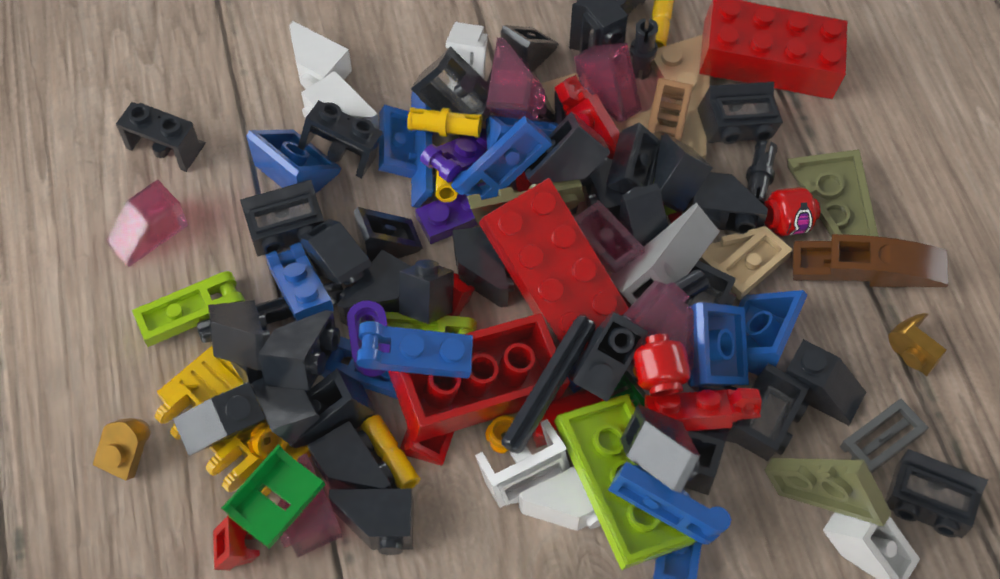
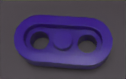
(359, 313)

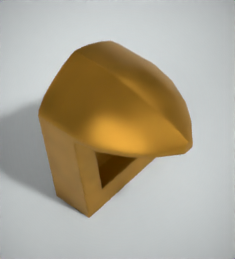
(915, 346)
(122, 447)

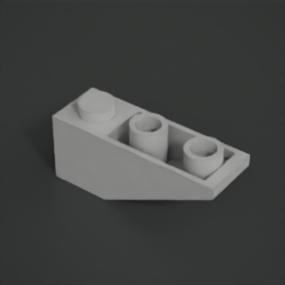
(668, 255)

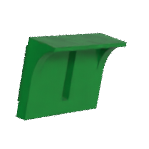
(261, 515)

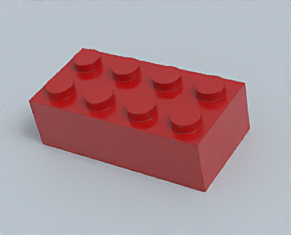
(774, 45)
(551, 260)
(503, 373)

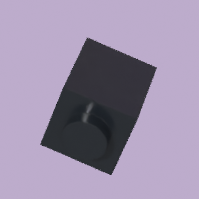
(426, 291)

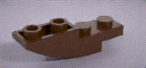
(872, 259)

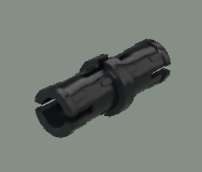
(644, 48)
(761, 172)

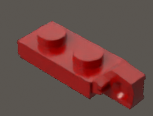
(589, 109)
(708, 407)

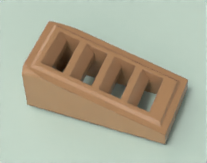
(672, 90)

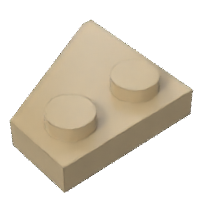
(747, 257)

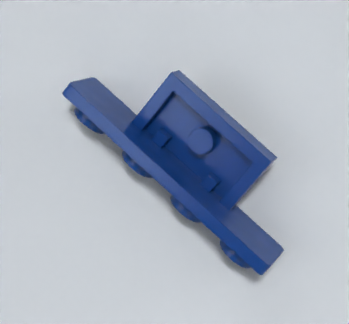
(402, 149)

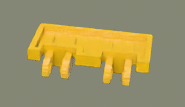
(194, 385)

